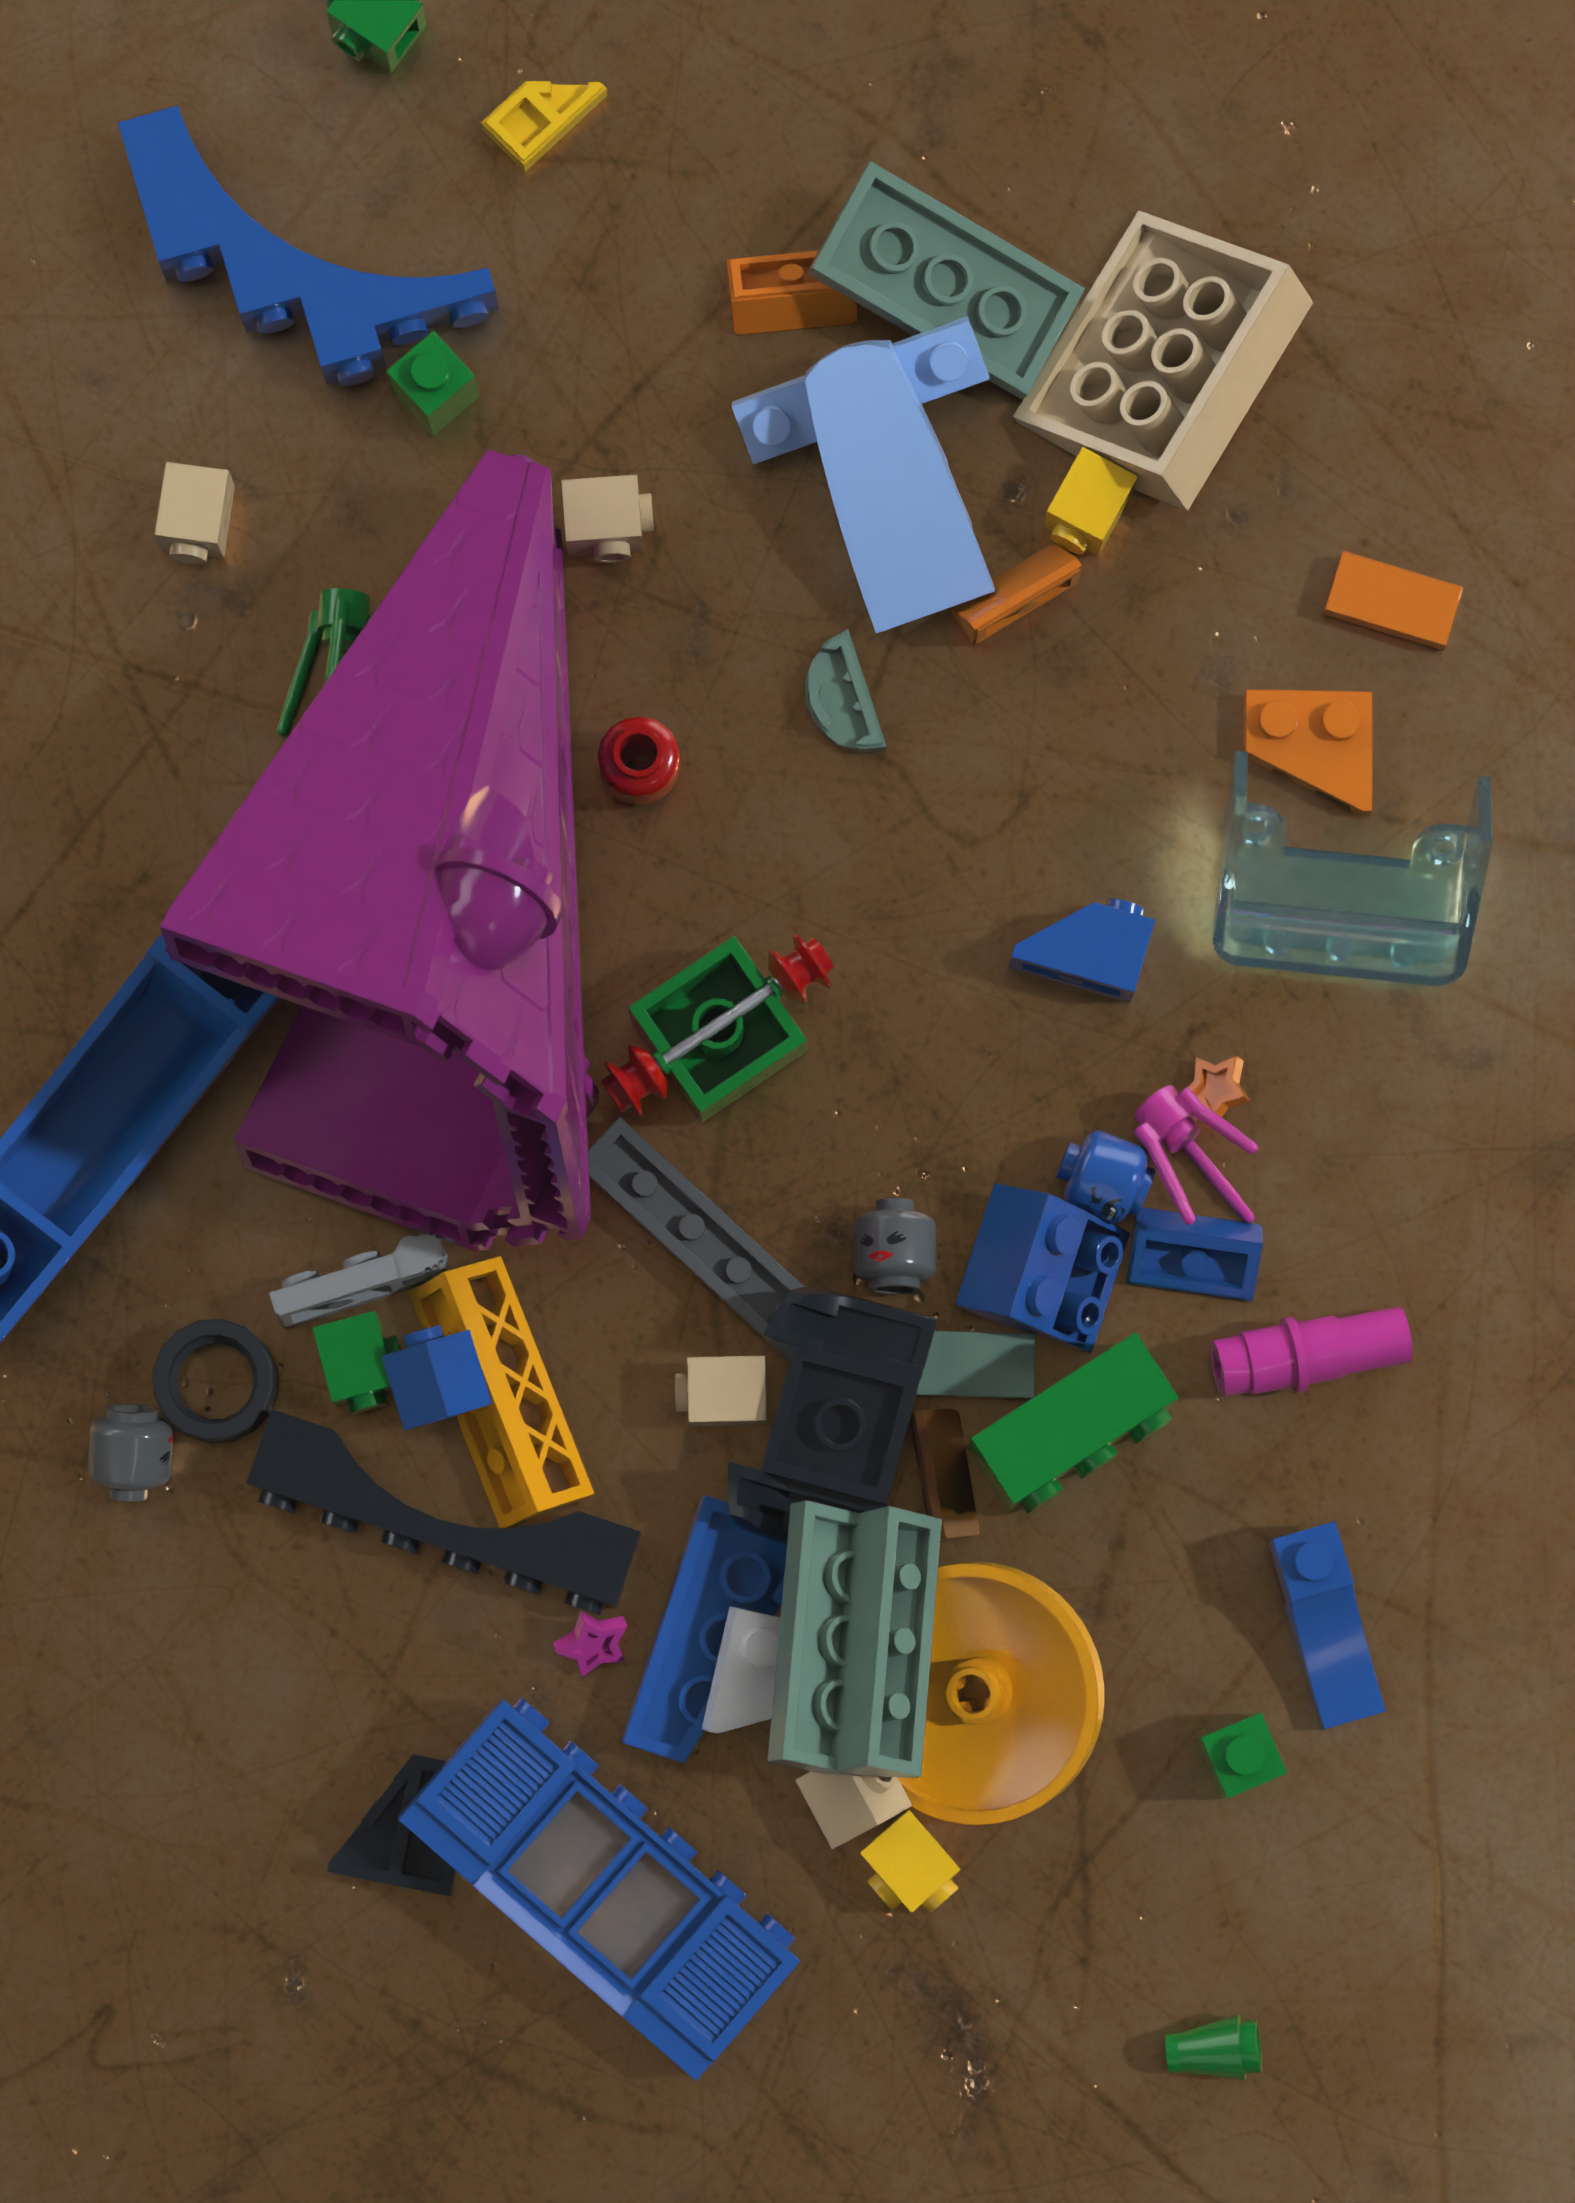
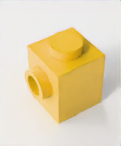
(910, 1866)

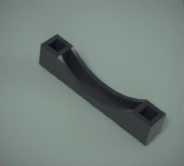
(573, 1553)

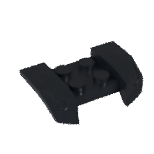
(838, 1409)

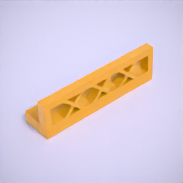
(501, 1445)

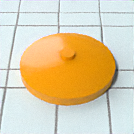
(1007, 1697)

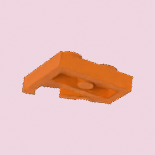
(1315, 740)

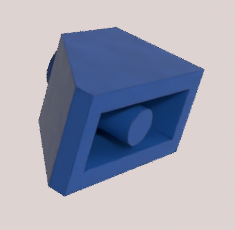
(1090, 949)

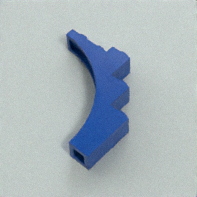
(272, 281)

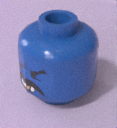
(1106, 1176)

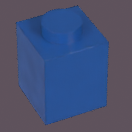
(435, 1377)

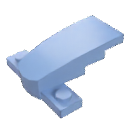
(885, 464)

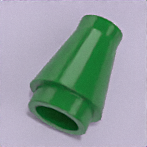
(1218, 2049)

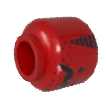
(639, 739)

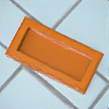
(1393, 600)

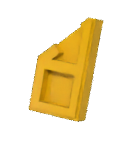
(539, 117)

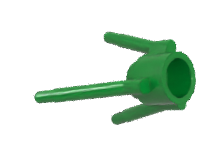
(339, 622)

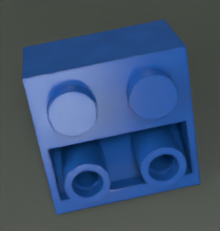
(1042, 1267)

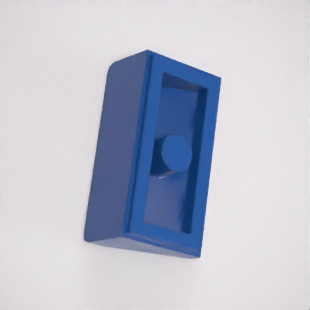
(1201, 1258)

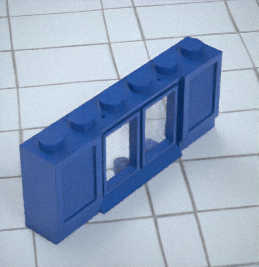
(601, 1886)

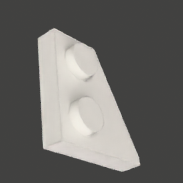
(743, 1672)

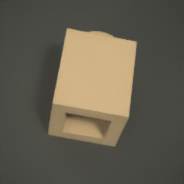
(194, 512)
(723, 1391)

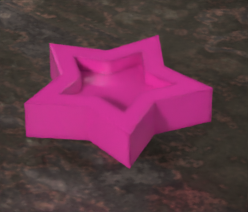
(593, 1642)

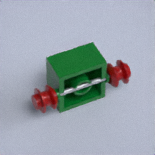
(718, 1027)

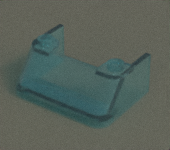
(1349, 909)

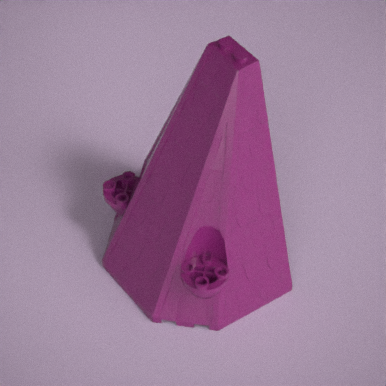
(423, 897)

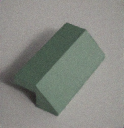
(855, 1641)

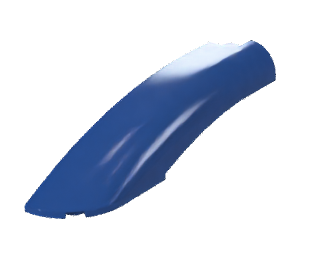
(111, 1113)

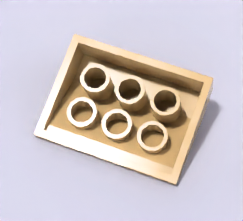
(1166, 355)

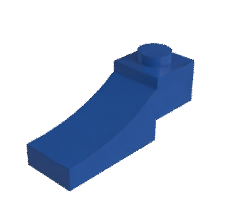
(1327, 1624)

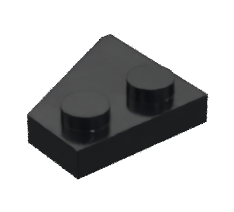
(386, 1849)

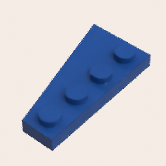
(716, 1571)

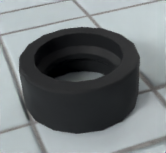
(181, 1346)

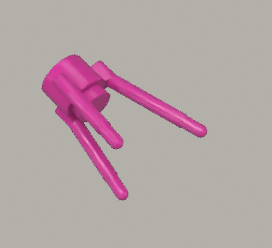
(1169, 1121)

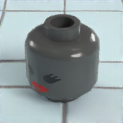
(894, 1247)
(130, 1451)

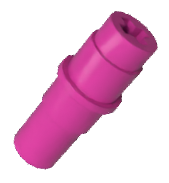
(1310, 1351)

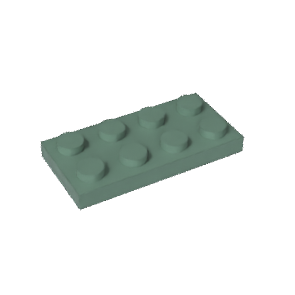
(934, 266)

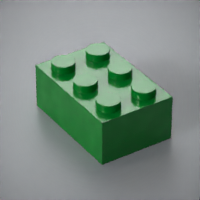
(1074, 1425)

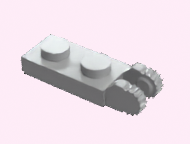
(362, 1280)

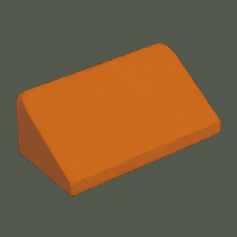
(779, 295)
(1018, 592)

